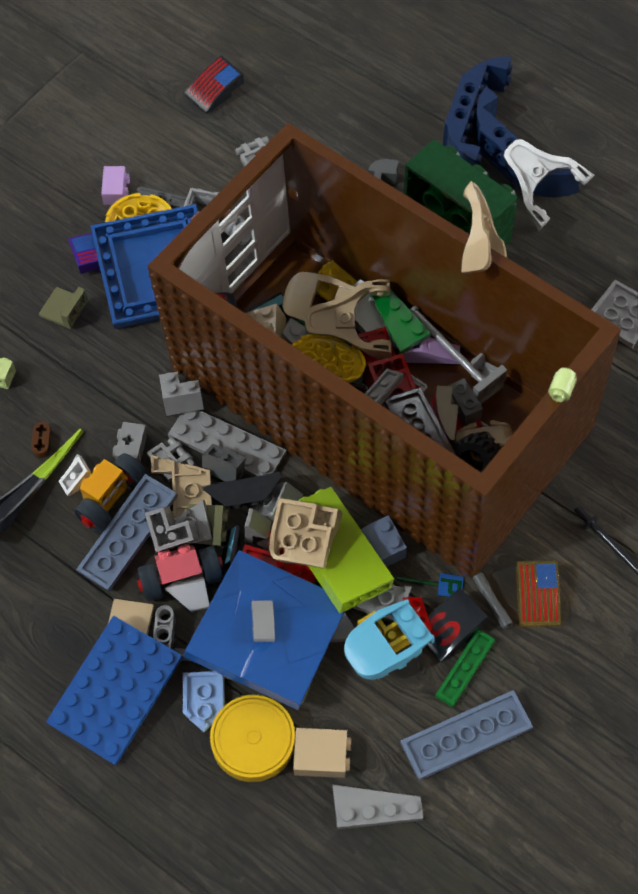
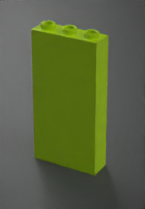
(353, 566)

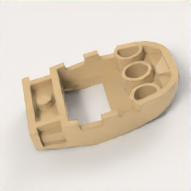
(302, 290)

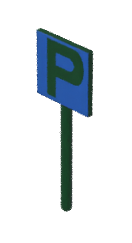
(447, 583)

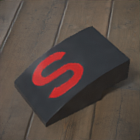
(454, 624)

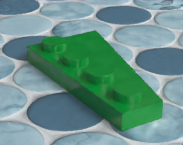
(401, 323)

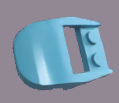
(371, 653)

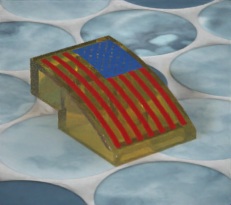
(538, 593)

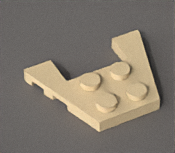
(186, 482)

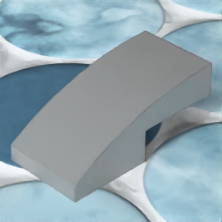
(263, 621)

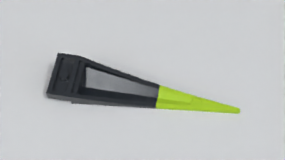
(16, 499)

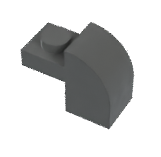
(385, 170)

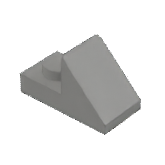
(256, 526)

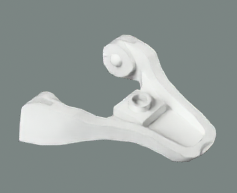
(532, 166)

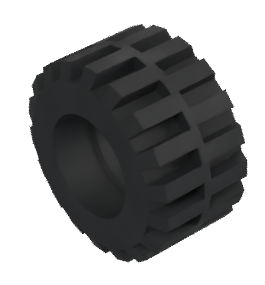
(479, 443)

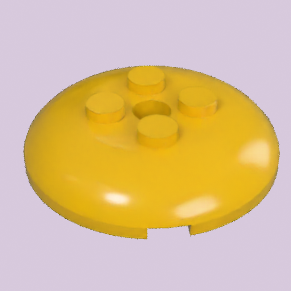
(135, 205)
(334, 355)

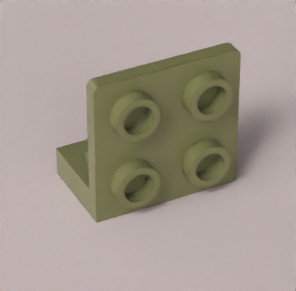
(64, 306)

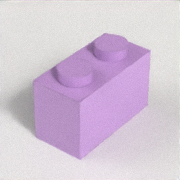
(114, 184)

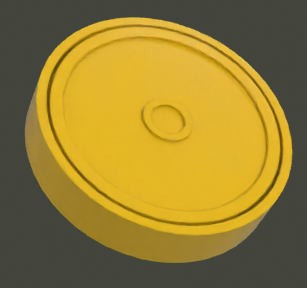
(253, 738)

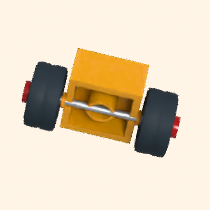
(105, 488)

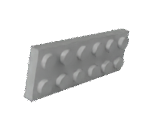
(201, 430)

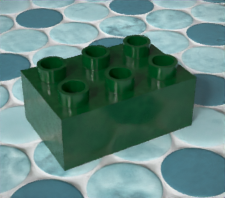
(438, 181)

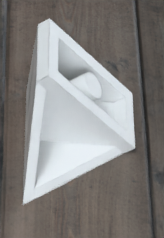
(74, 476)
(190, 592)

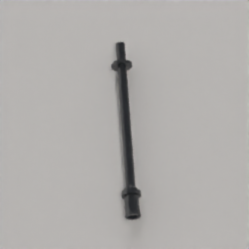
(591, 523)

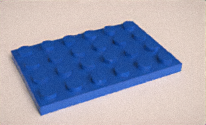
(114, 690)

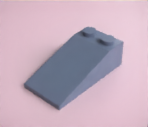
(385, 540)

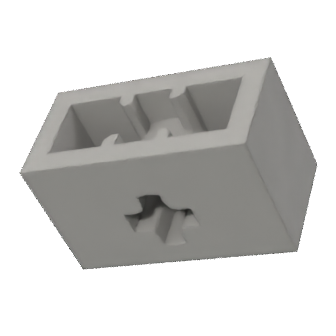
(130, 440)

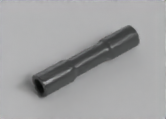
(486, 589)

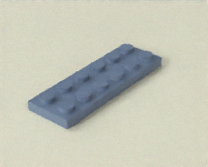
(125, 533)
(466, 735)

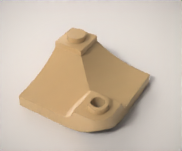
(304, 532)

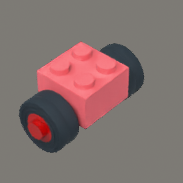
(179, 565)

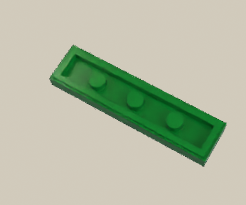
(465, 668)

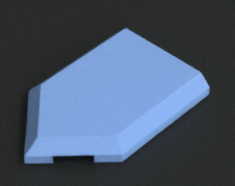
(203, 697)

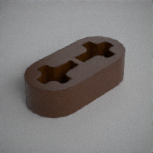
(37, 439)

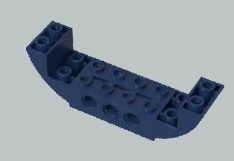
(459, 122)
(495, 138)

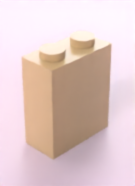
(321, 752)

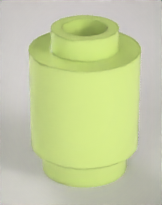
(562, 385)

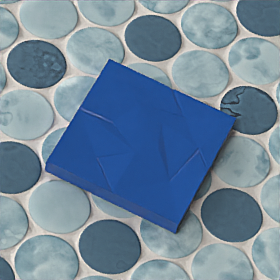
(123, 255)
(302, 627)

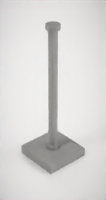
(487, 385)

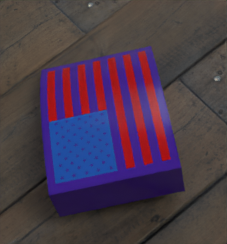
(84, 253)

